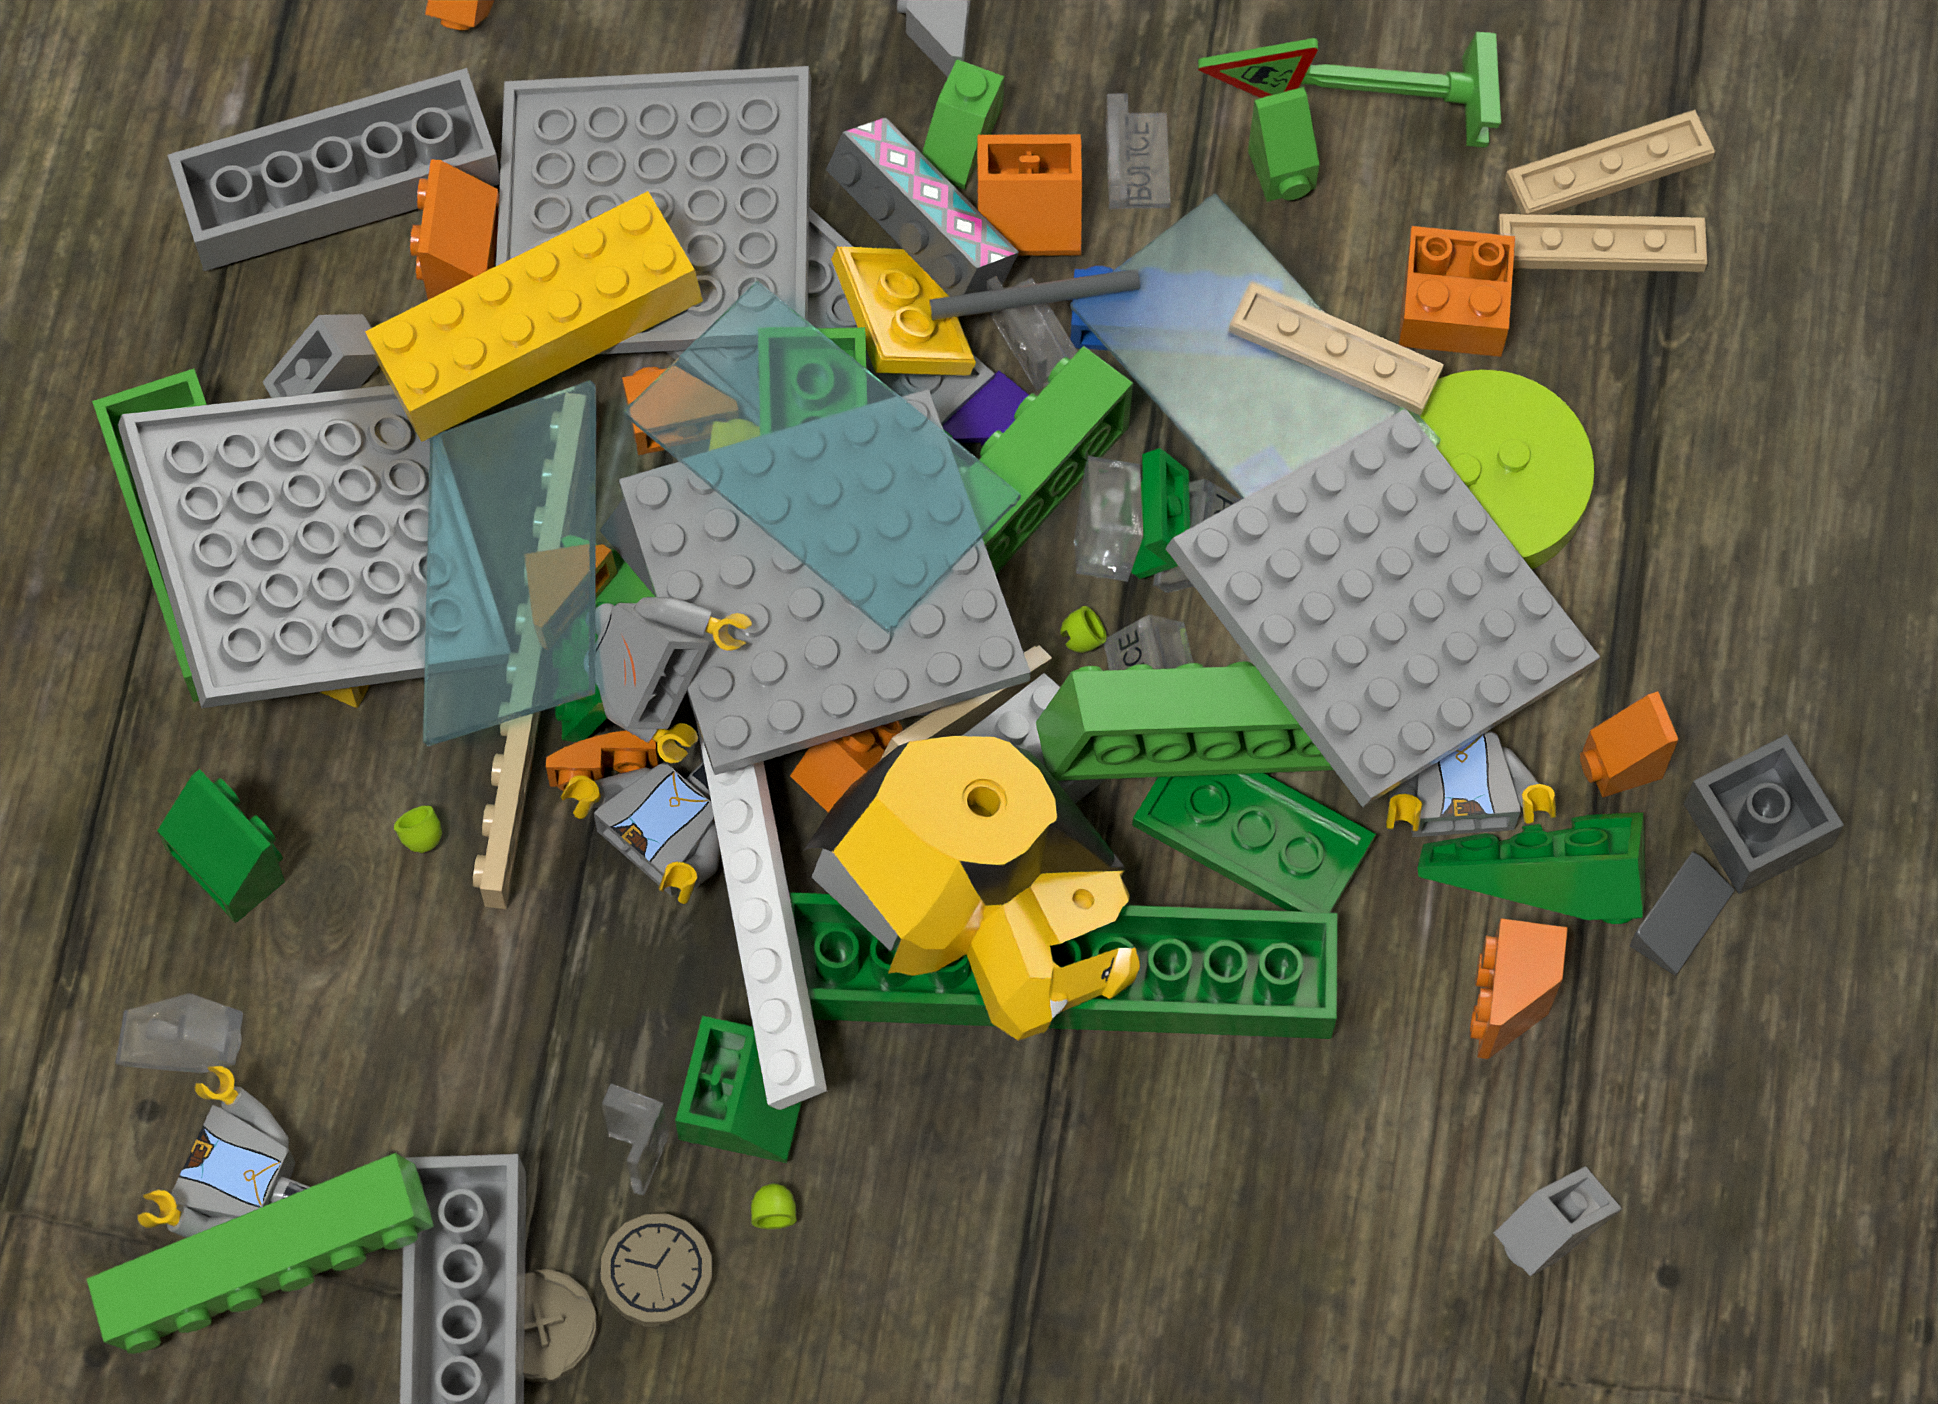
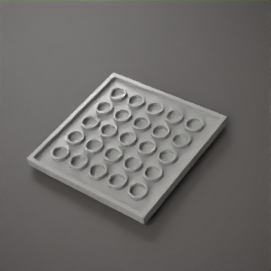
(709, 146)
(288, 539)
(1382, 605)
(810, 657)

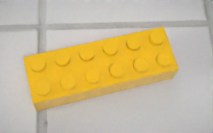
(535, 316)

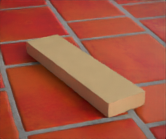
(1610, 165)
(1606, 242)
(1335, 348)
(964, 715)

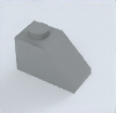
(938, 28)
(325, 358)
(1556, 1220)

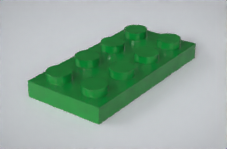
(1258, 836)

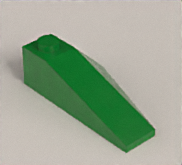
(1574, 871)

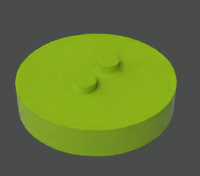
(1516, 455)

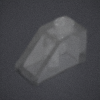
(1109, 519)
(180, 1035)

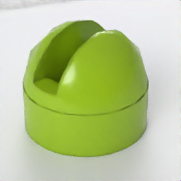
(1084, 630)
(419, 829)
(773, 1207)

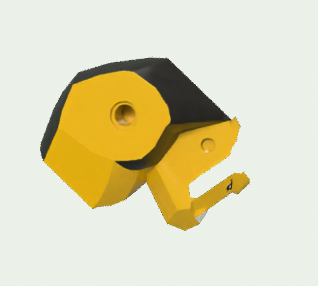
(988, 860)

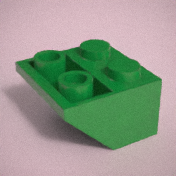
(221, 847)
(727, 1098)

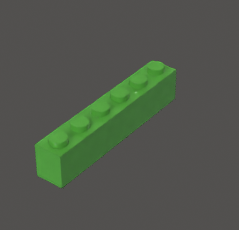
(260, 1254)

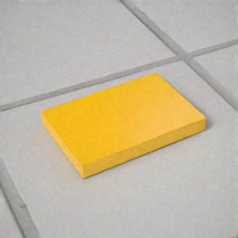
(892, 302)

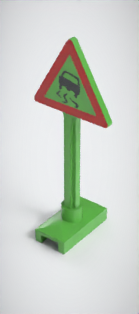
(1288, 65)

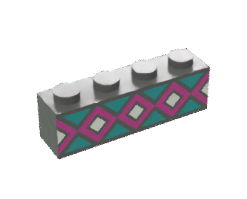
(920, 208)

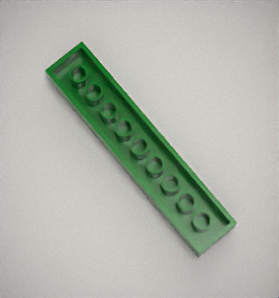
(1195, 973)

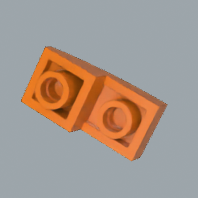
(591, 756)

